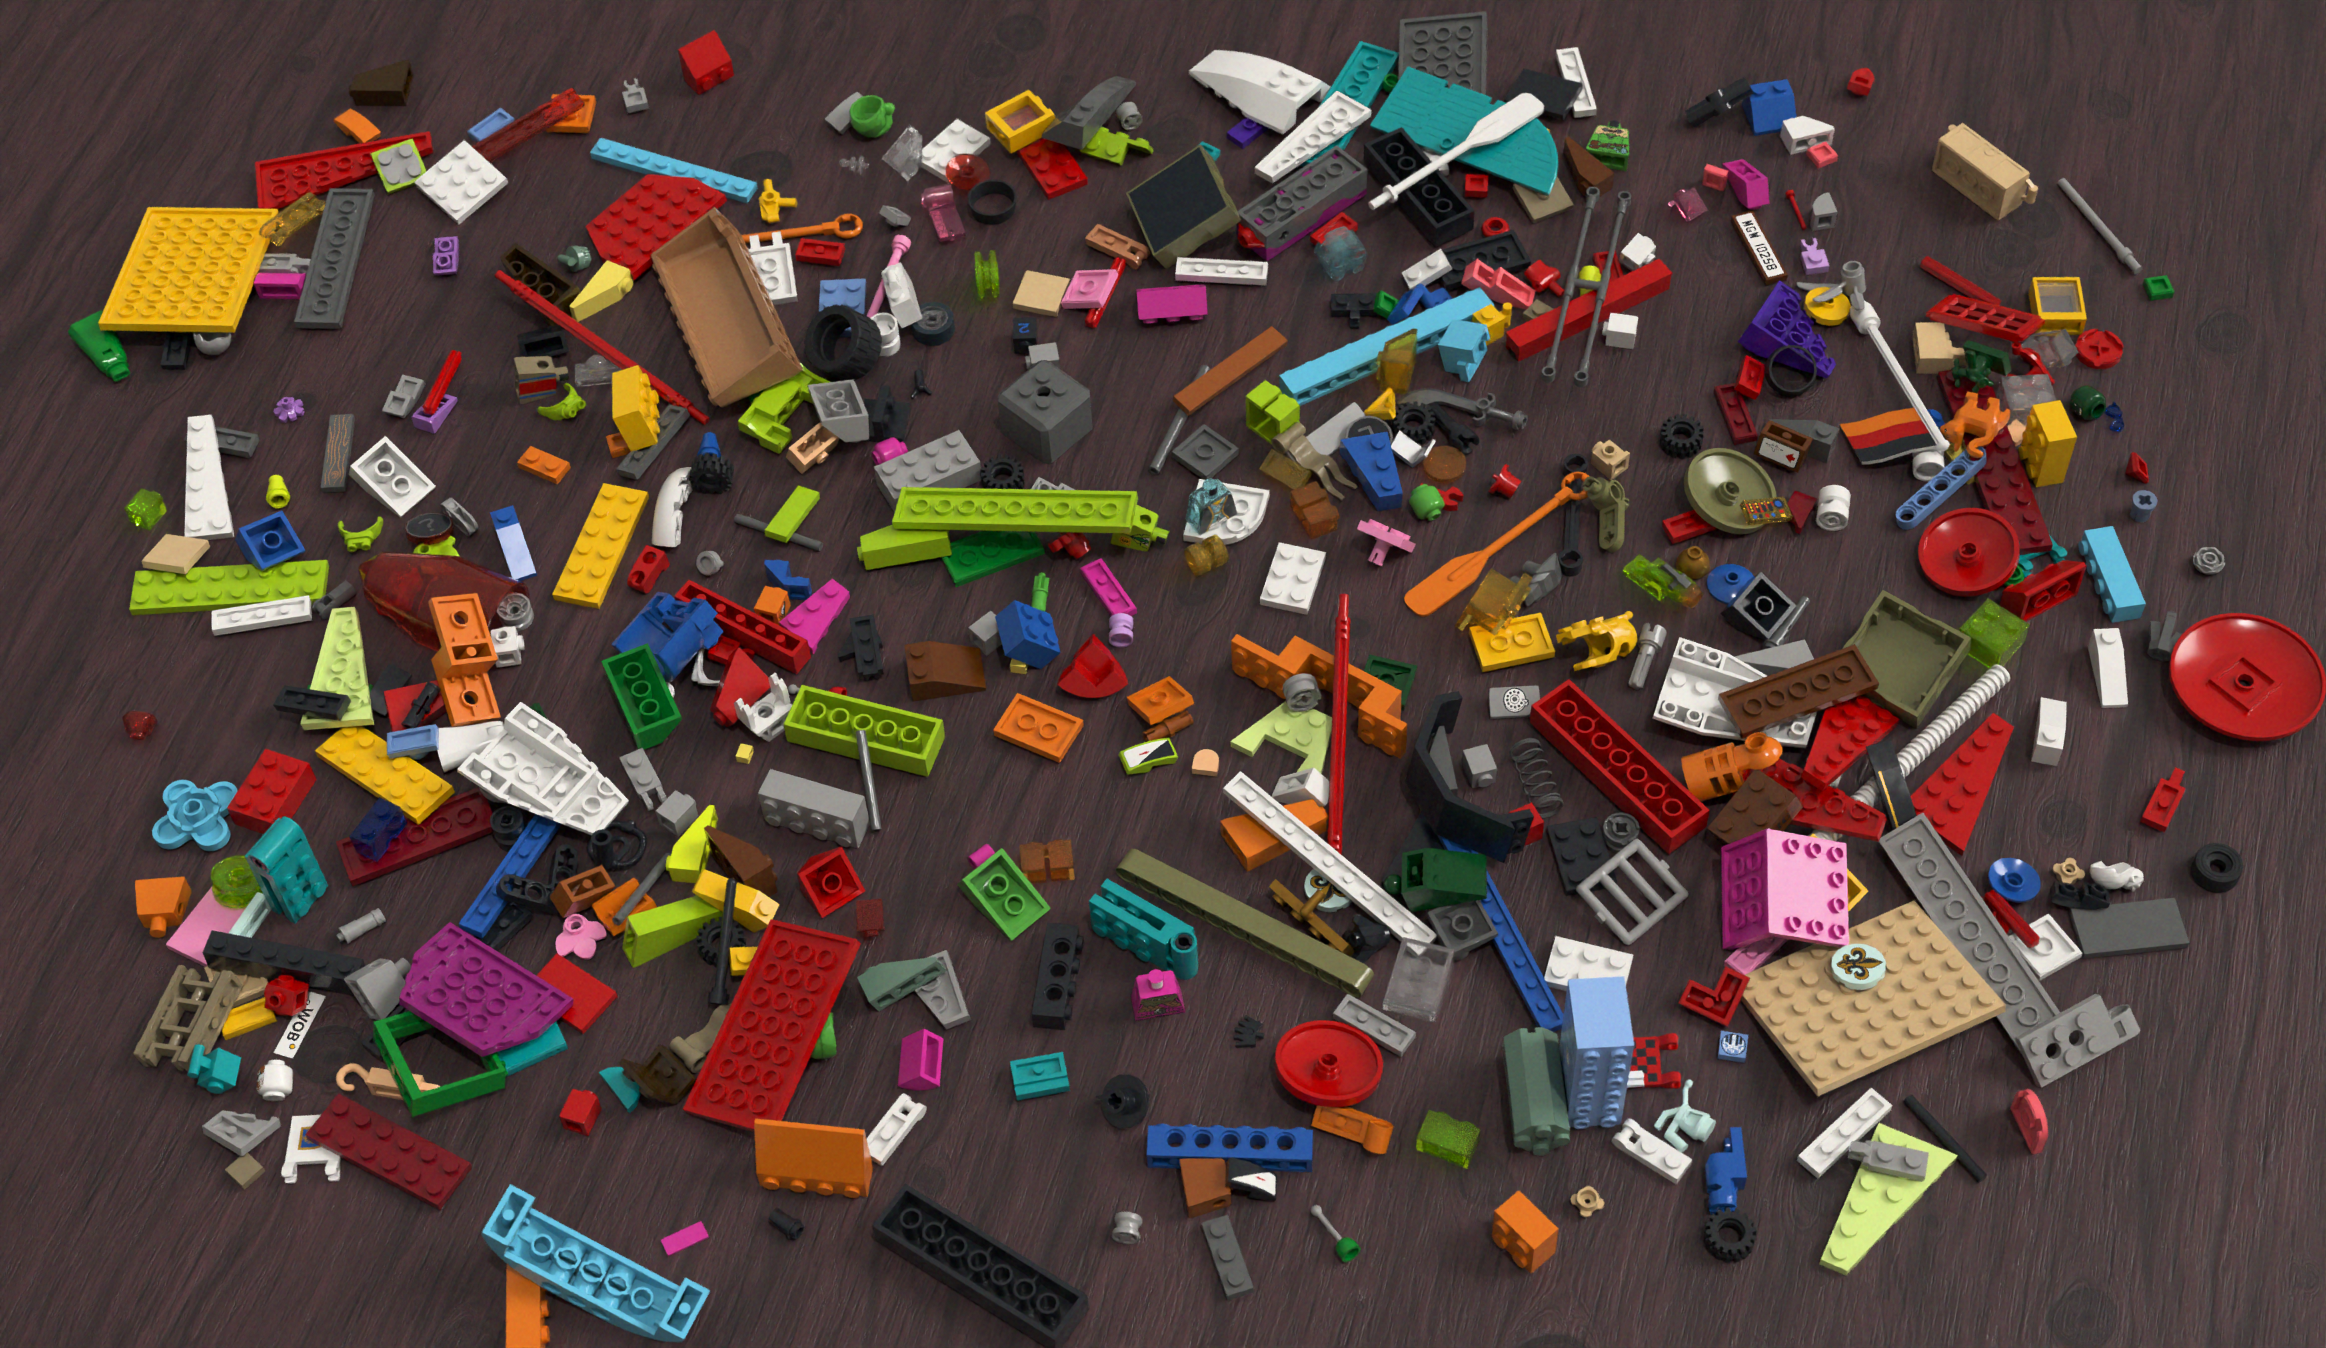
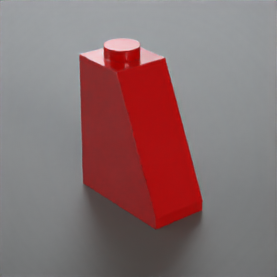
(739, 680)
(399, 702)

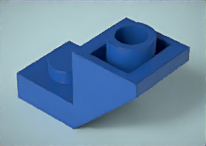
(780, 576)

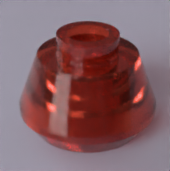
(139, 724)

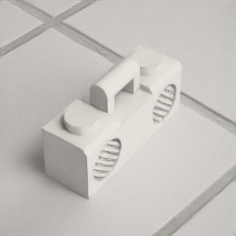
(901, 295)

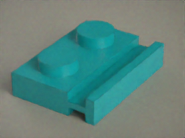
(1040, 1076)

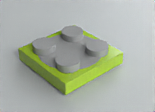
(399, 166)

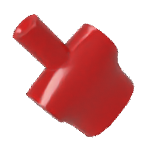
(1544, 277)

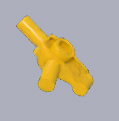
(771, 202)

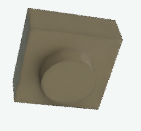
(1535, 309)

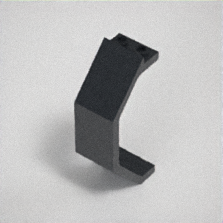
(1450, 815)

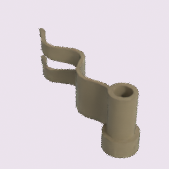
(1306, 456)
(695, 1047)

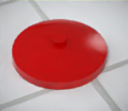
(1969, 552)
(1328, 1063)

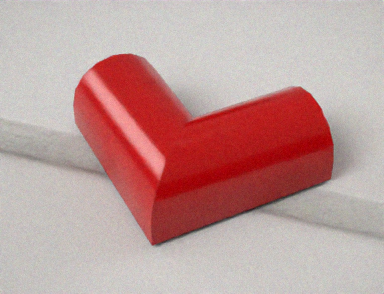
(1717, 1003)

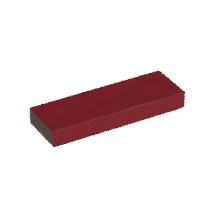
(1735, 414)

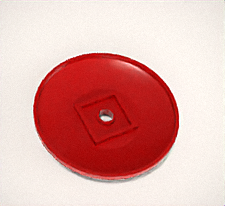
(2275, 660)

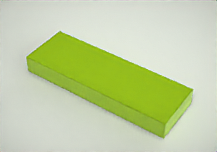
(792, 514)

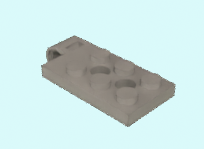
(2097, 1030)

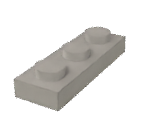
(1375, 1024)

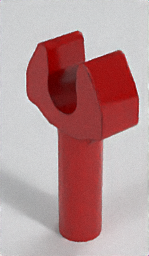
(1452, 493)

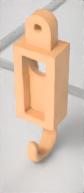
(378, 1081)

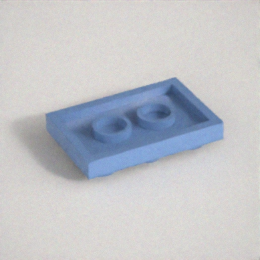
(844, 292)

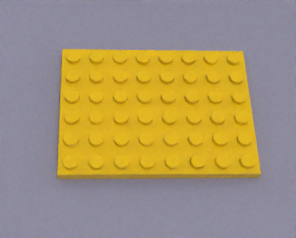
(188, 270)

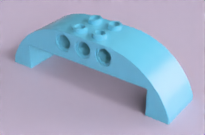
(590, 1273)

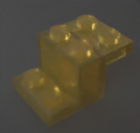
(1495, 602)

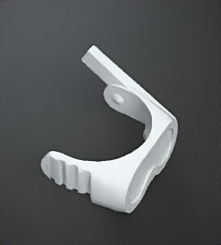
(698, 673)

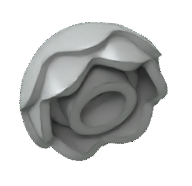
(2209, 560)

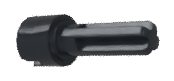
(1460, 435)

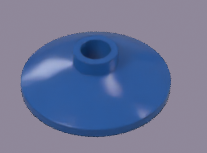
(1722, 587)
(2014, 879)

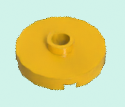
(1827, 312)

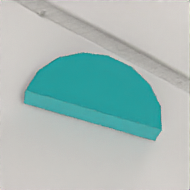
(622, 1087)

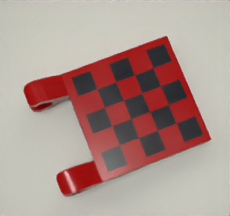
(1647, 1059)

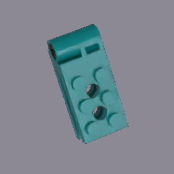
(287, 869)
(1144, 930)

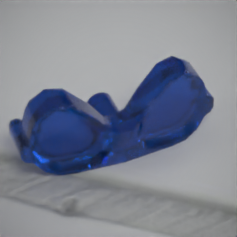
(2114, 412)

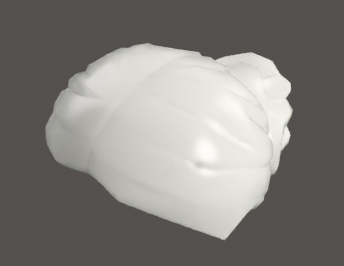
(2116, 876)

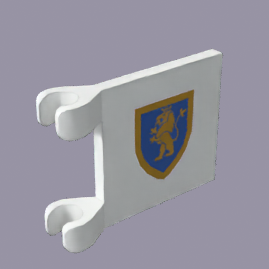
(305, 1152)

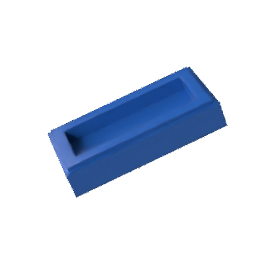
(1405, 305)

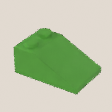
(1004, 895)

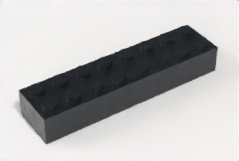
(981, 1267)

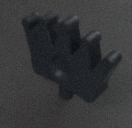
(1248, 1033)

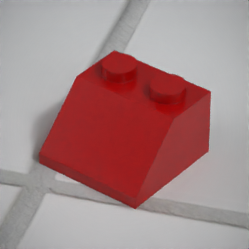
(705, 63)

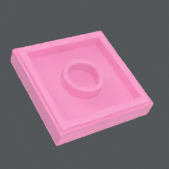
(1089, 289)

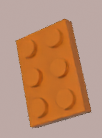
(1038, 727)

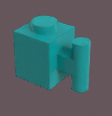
(216, 1069)

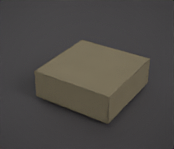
(245, 1170)

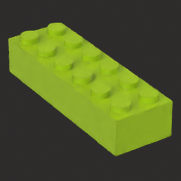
(893, 735)

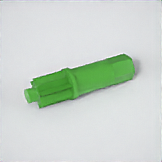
(1040, 592)

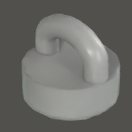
(709, 562)

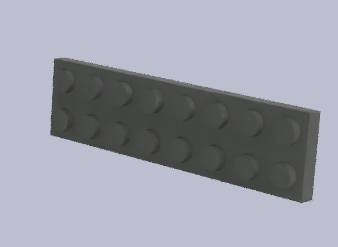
(334, 259)

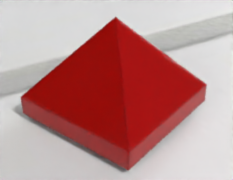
(2137, 468)

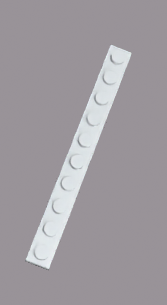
(1326, 860)

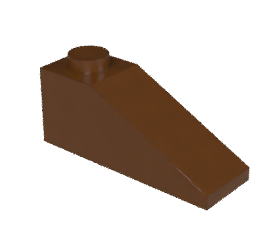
(1586, 169)

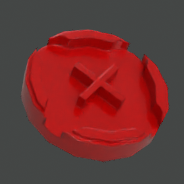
(2099, 349)

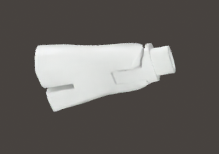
(461, 741)

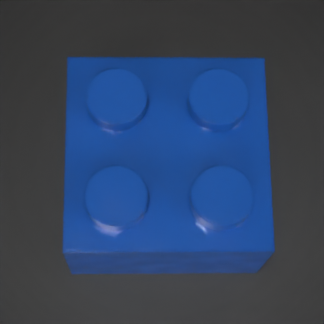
(1027, 634)

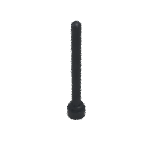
(719, 993)

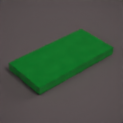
(989, 553)

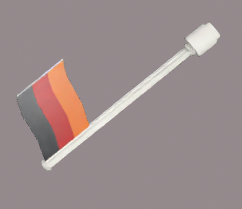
(1895, 431)

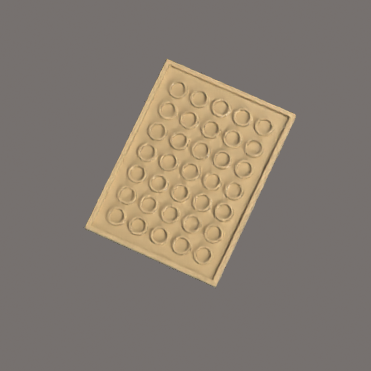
(1848, 1033)

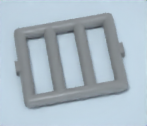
(1644, 923)

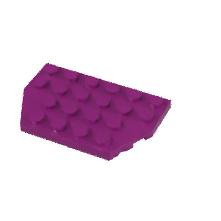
(479, 993)

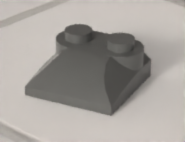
(1462, 927)

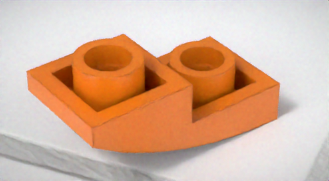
(358, 126)

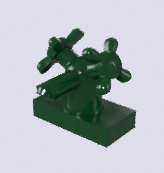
(1981, 362)

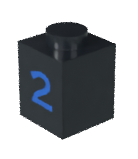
(1024, 334)

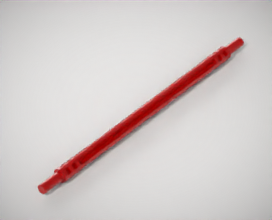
(597, 343)
(1338, 734)

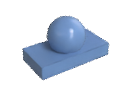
(413, 742)

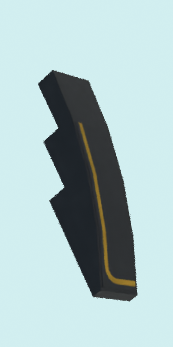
(1891, 784)

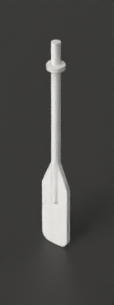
(1486, 131)

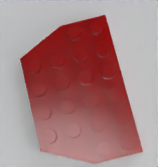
(649, 218)

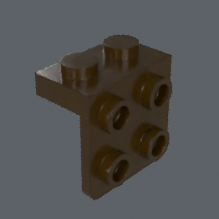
(660, 1076)

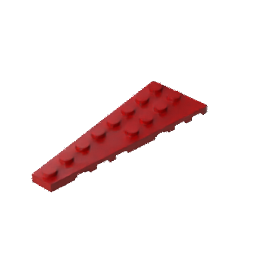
(291, 177)

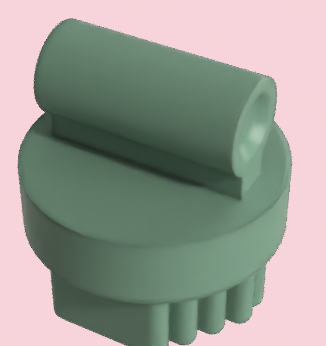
(576, 258)

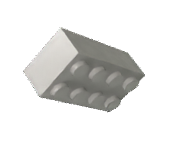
(939, 464)
(814, 808)

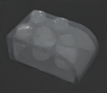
(1419, 980)

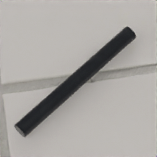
(1945, 1138)

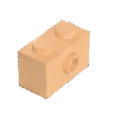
(812, 448)

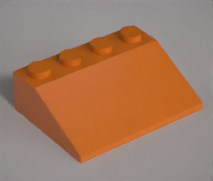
(812, 1158)

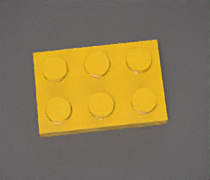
(1522, 642)

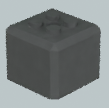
(1042, 423)

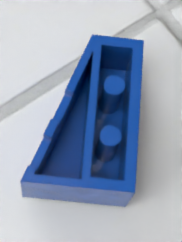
(1375, 468)

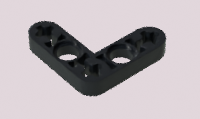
(544, 890)

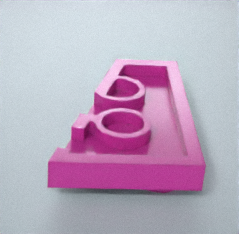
(816, 613)

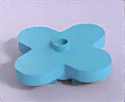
(195, 815)

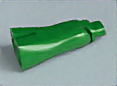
(100, 346)

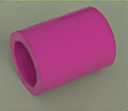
(980, 856)

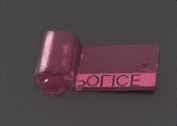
(943, 212)

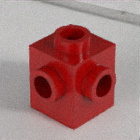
(286, 995)

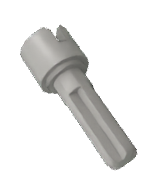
(1649, 644)

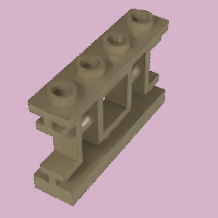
(204, 1026)

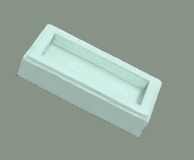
(252, 916)

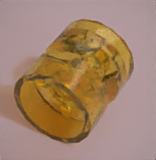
(1203, 556)

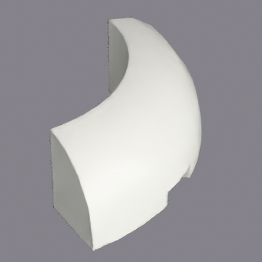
(667, 517)

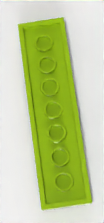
(226, 587)

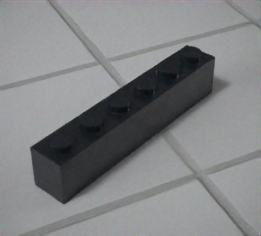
(273, 959)

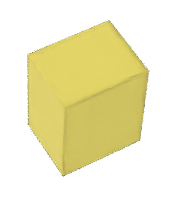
(1018, 666)
(744, 753)

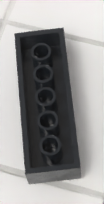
(1431, 201)

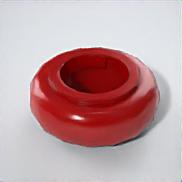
(1494, 222)

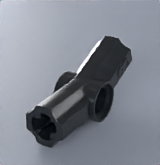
(1718, 102)

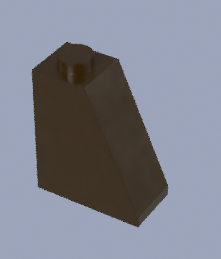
(383, 85)

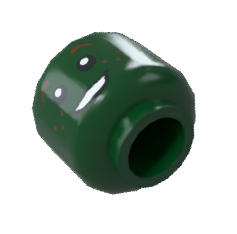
(2088, 403)

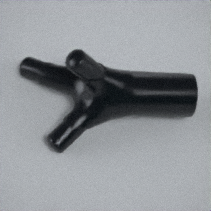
(920, 384)

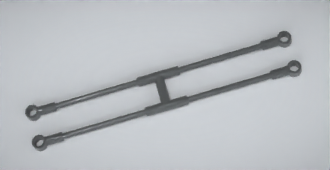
(1581, 376)

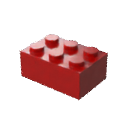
(271, 791)

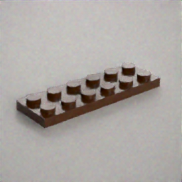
(1798, 691)

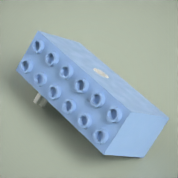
(1597, 1051)

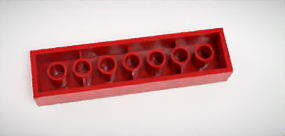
(1619, 766)

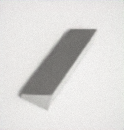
(1328, 436)

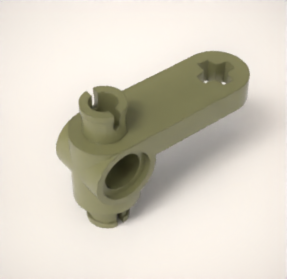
(1610, 500)

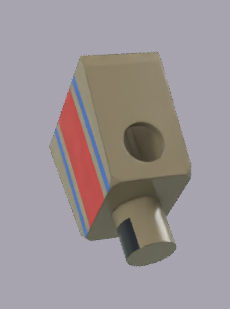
(536, 378)

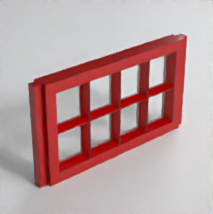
(1951, 303)

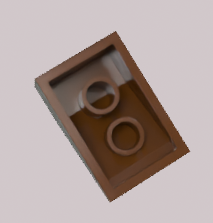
(943, 670)
(742, 861)

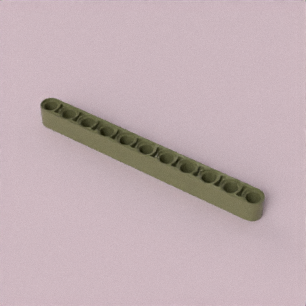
(1245, 923)

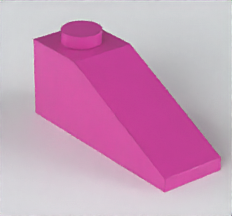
(1748, 183)

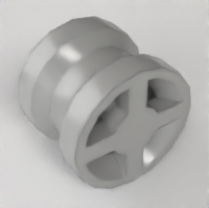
(1129, 115)
(1127, 1228)

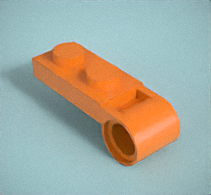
(1355, 1125)

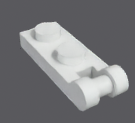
(894, 1128)
(1652, 1151)

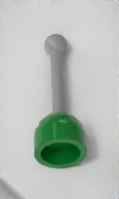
(1346, 1247)

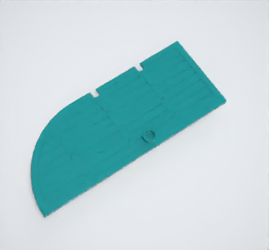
(1444, 118)

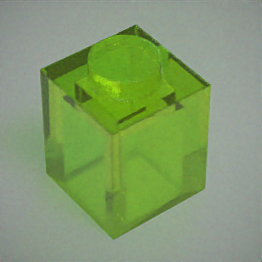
(145, 509)

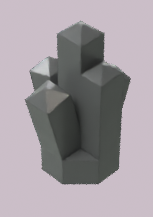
(2162, 644)

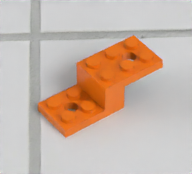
(464, 659)

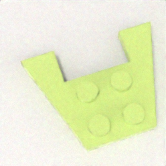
(1300, 732)

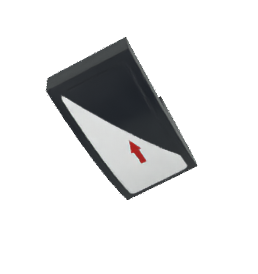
(1252, 1178)

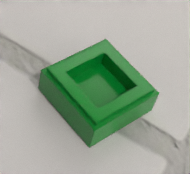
(2158, 288)
(1384, 304)

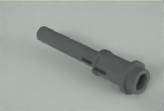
(1782, 633)

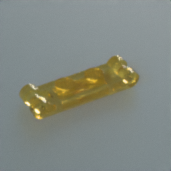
(292, 218)

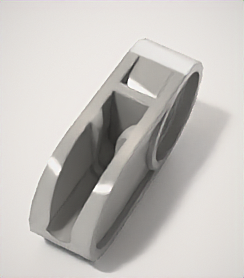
(459, 516)

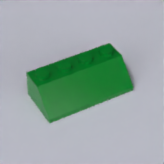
(642, 695)

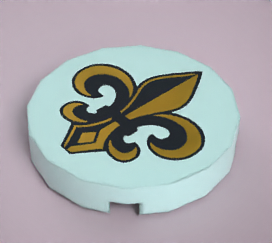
(1334, 897)
(1858, 966)

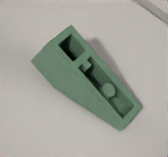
(894, 980)

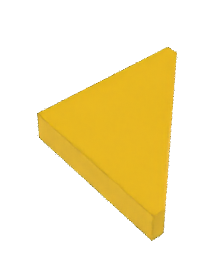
(1383, 406)

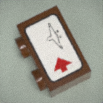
(1783, 446)

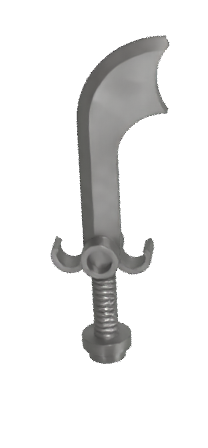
(1482, 407)

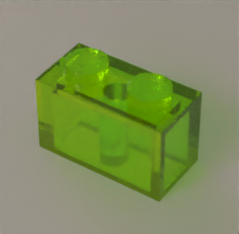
(1448, 1138)

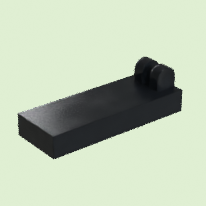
(176, 350)
(866, 647)

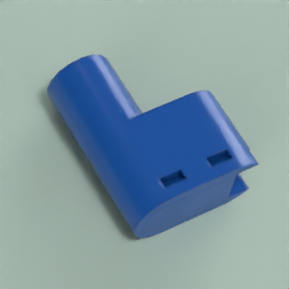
(1434, 298)

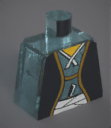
(1210, 506)

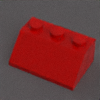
(2043, 590)

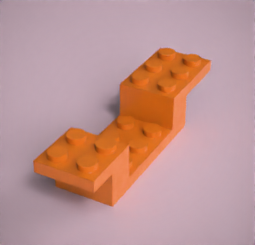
(1376, 701)

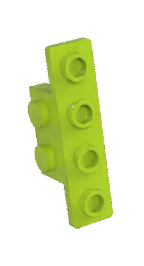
(1113, 146)

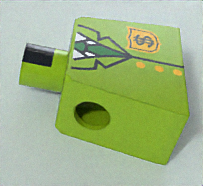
(1142, 532)

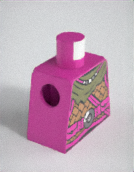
(1156, 995)

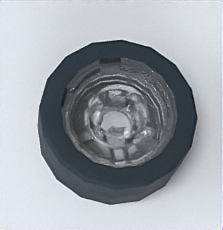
(936, 324)

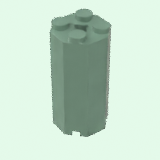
(1535, 1090)

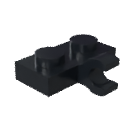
(1353, 306)

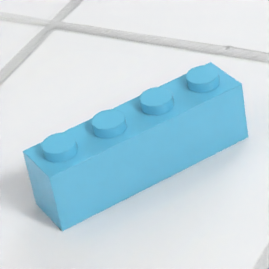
(2111, 574)

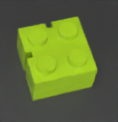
(1270, 411)

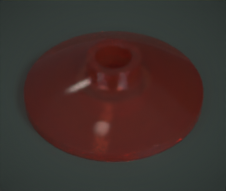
(966, 171)

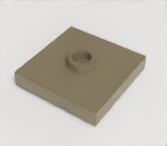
(1542, 206)

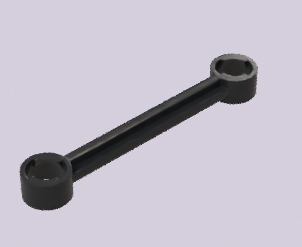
(1572, 519)

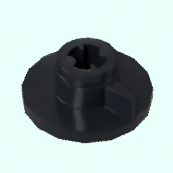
(1124, 1101)

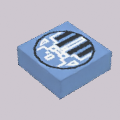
(1732, 1046)

